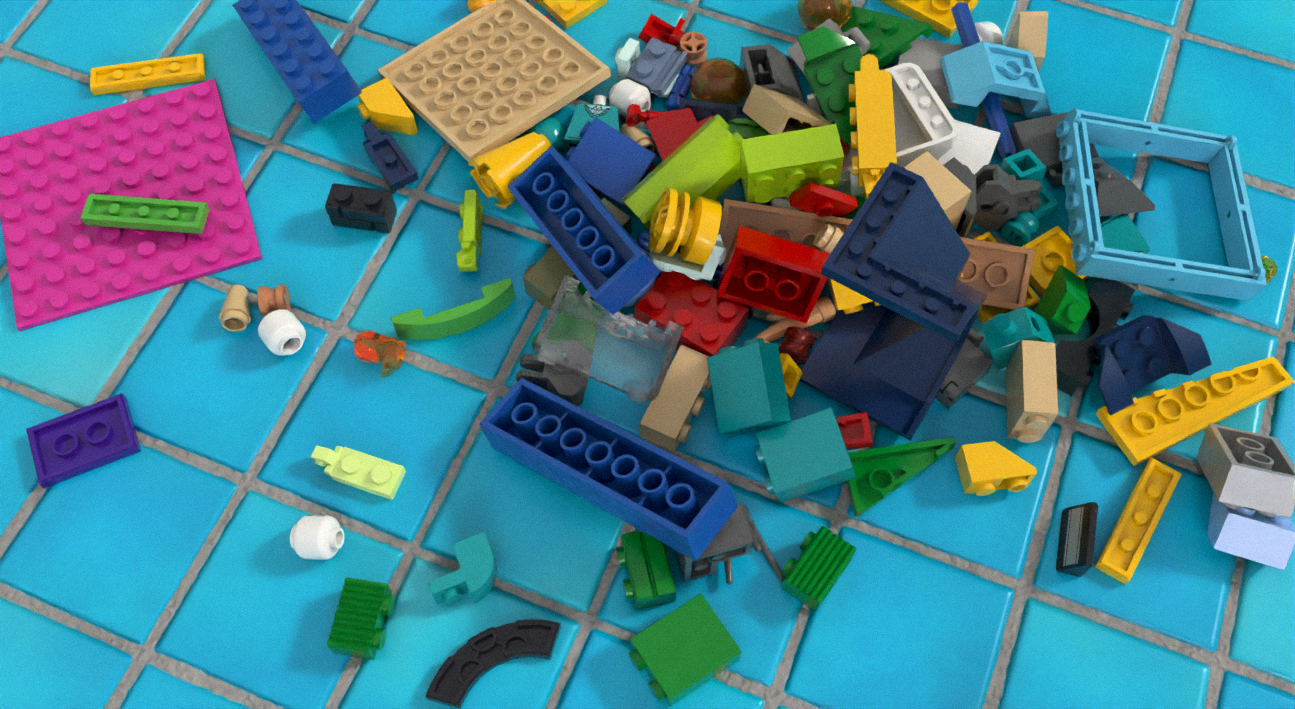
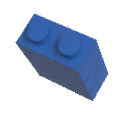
(610, 160)

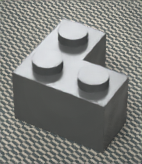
(730, 542)

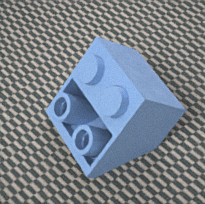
(1251, 534)

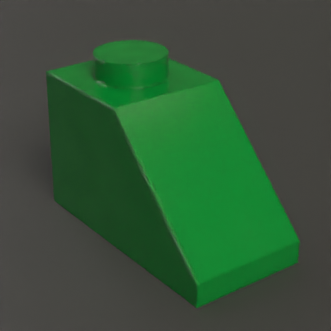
(1064, 302)

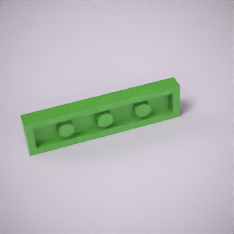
(145, 213)

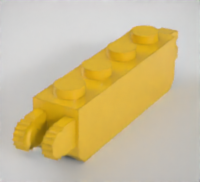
(873, 122)

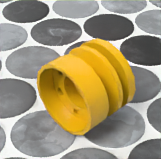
(690, 227)

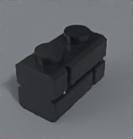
(361, 208)

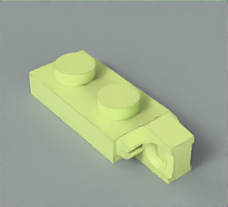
(360, 470)

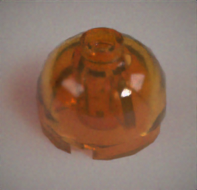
(815, 12)
(718, 82)

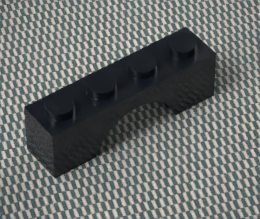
(1108, 303)

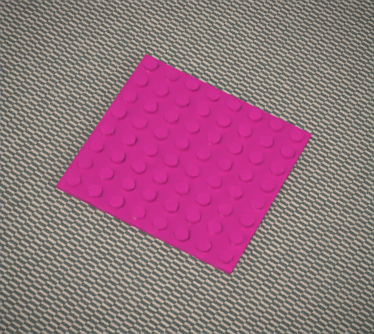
(145, 148)

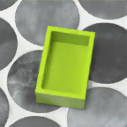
(788, 160)

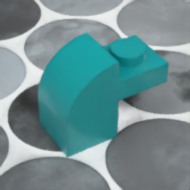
(1027, 166)
(476, 573)

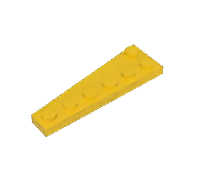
(1184, 411)

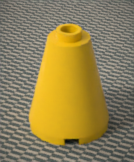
(502, 165)

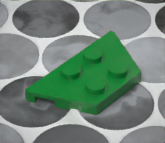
(886, 33)

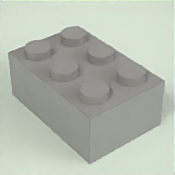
(1248, 470)

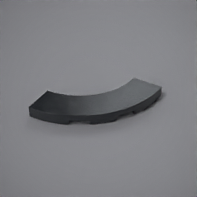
(486, 652)

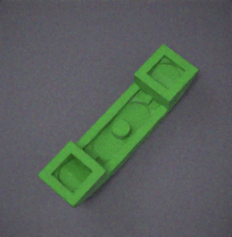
(457, 319)

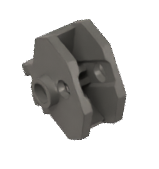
(1002, 196)
(553, 378)

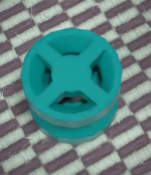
(1020, 229)

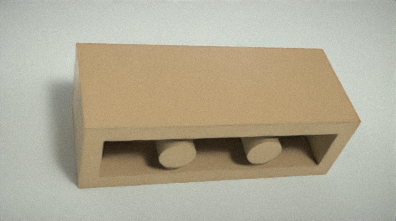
(678, 400)

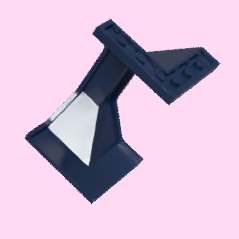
(911, 263)

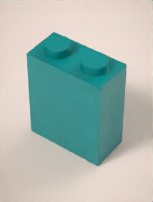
(748, 387)
(804, 455)

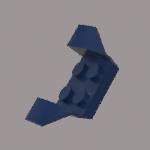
(1144, 353)

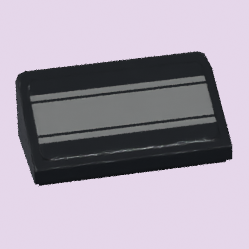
(1077, 539)

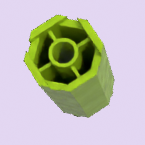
(700, 166)

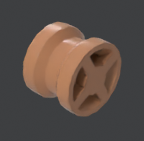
(696, 46)
(273, 299)

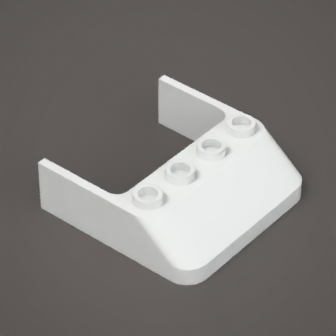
(919, 119)

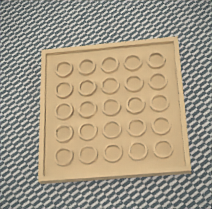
(493, 75)

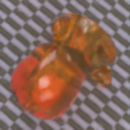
(378, 348)

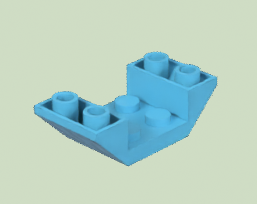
(996, 69)

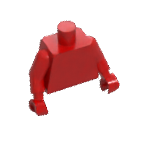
(667, 127)

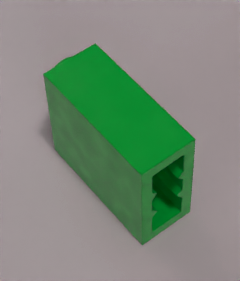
(684, 650)

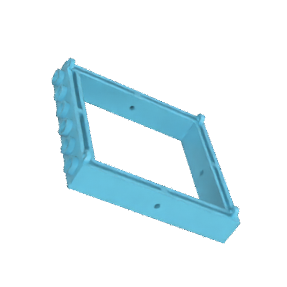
(1245, 269)

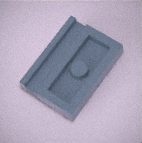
(657, 66)

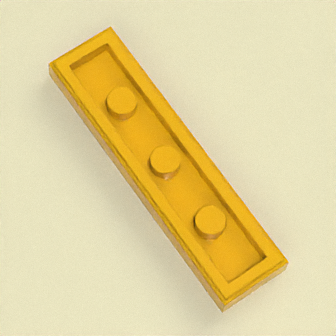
(147, 74)
(1138, 520)

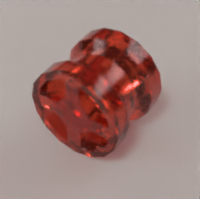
(797, 344)

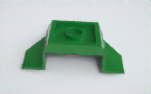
(829, 71)

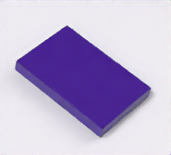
(83, 440)

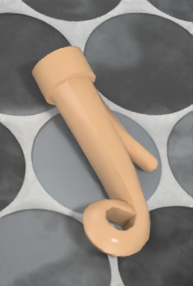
(822, 313)

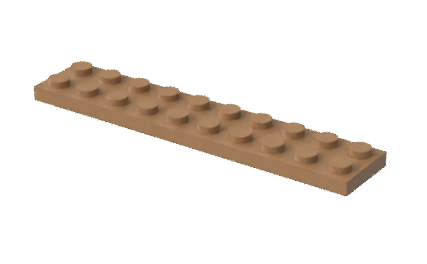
(992, 267)

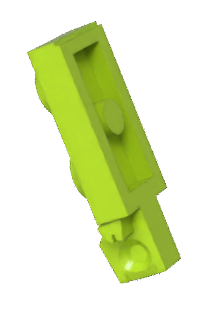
(471, 234)

